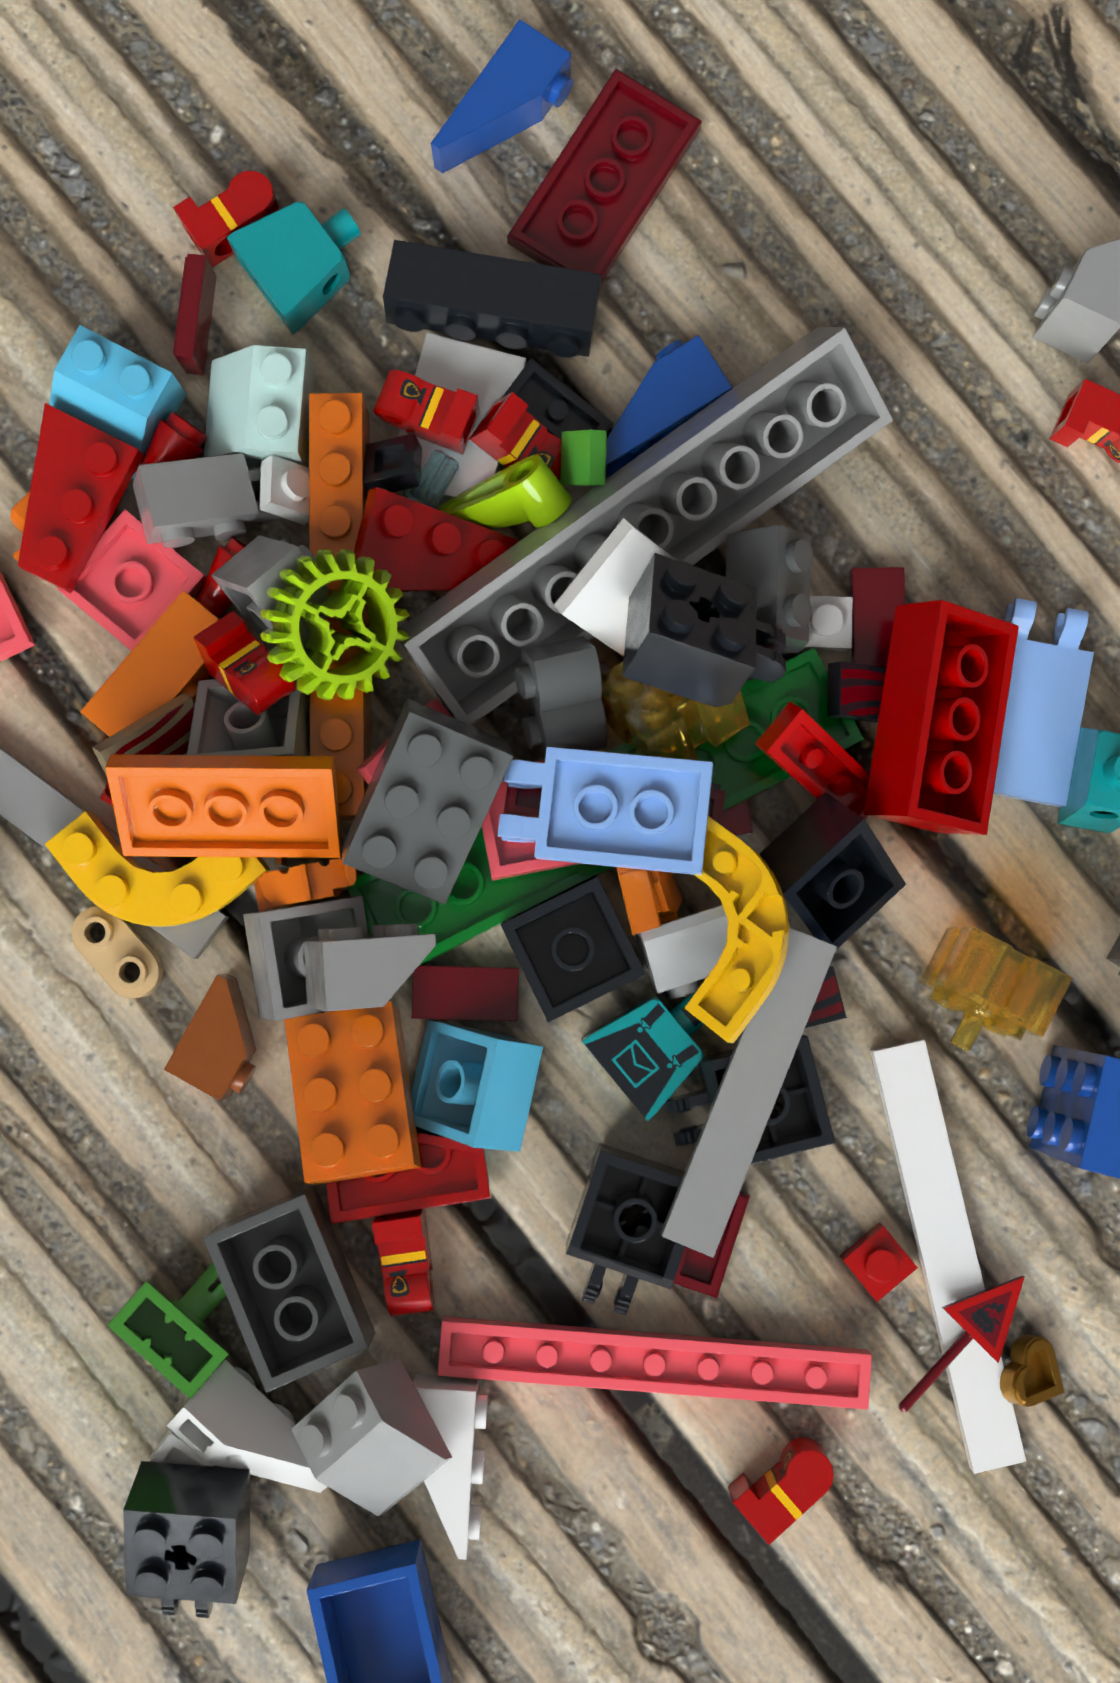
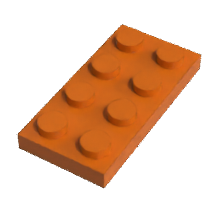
(226, 805)

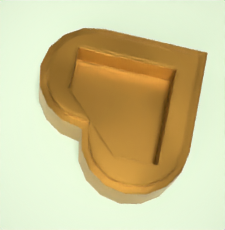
(1032, 1372)

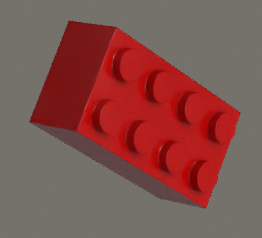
(941, 718)

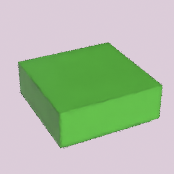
(583, 458)

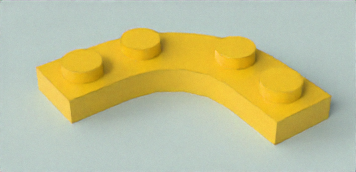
(142, 894)
(754, 934)

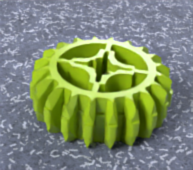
(325, 645)

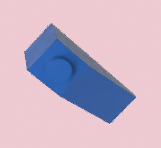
(507, 97)
(671, 393)

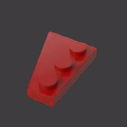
(72, 496)
(422, 544)
(447, 1176)

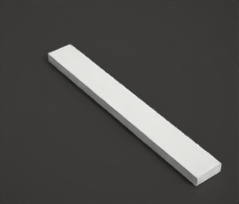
(945, 1247)

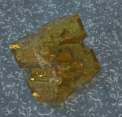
(665, 722)
(992, 986)

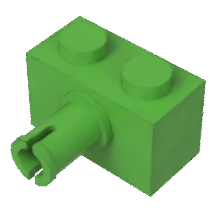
(173, 1331)

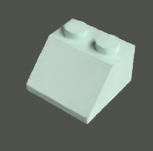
(260, 404)

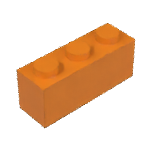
(155, 670)

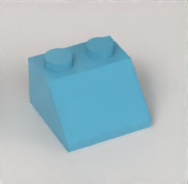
(114, 389)
(474, 1085)

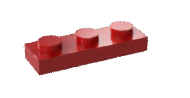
(814, 758)

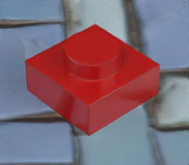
(878, 1262)

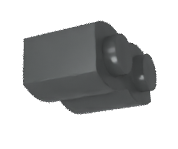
(562, 696)

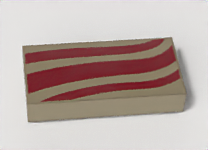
(158, 733)

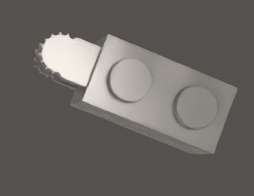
(198, 499)

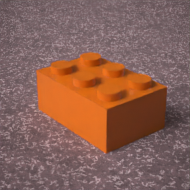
(352, 1094)

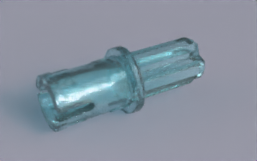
(434, 479)

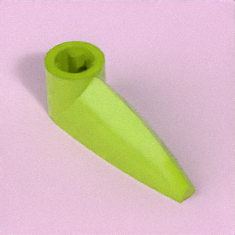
(512, 497)

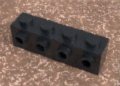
(491, 299)

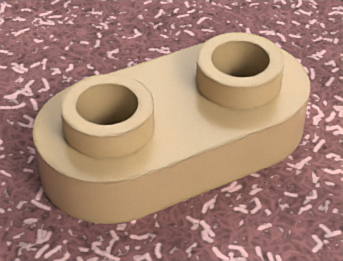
(116, 950)

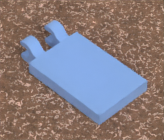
(1043, 708)
(614, 810)

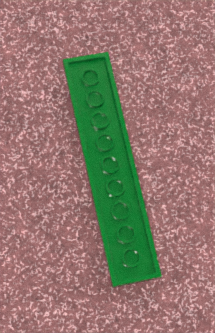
(738, 765)

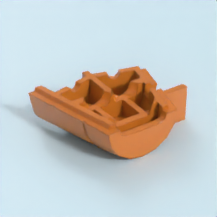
(303, 884)
(649, 898)

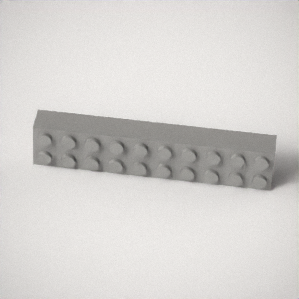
(680, 493)

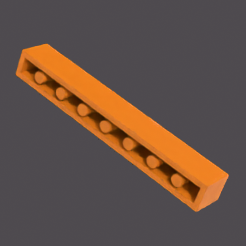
(336, 507)

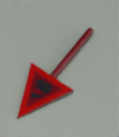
(985, 1319)

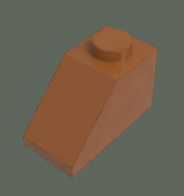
(217, 1043)

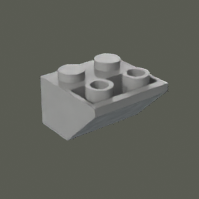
(362, 971)

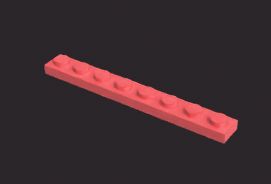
(655, 1362)

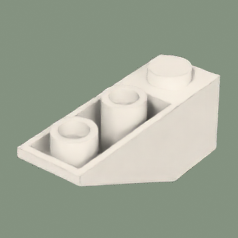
(457, 1415)
(242, 1429)

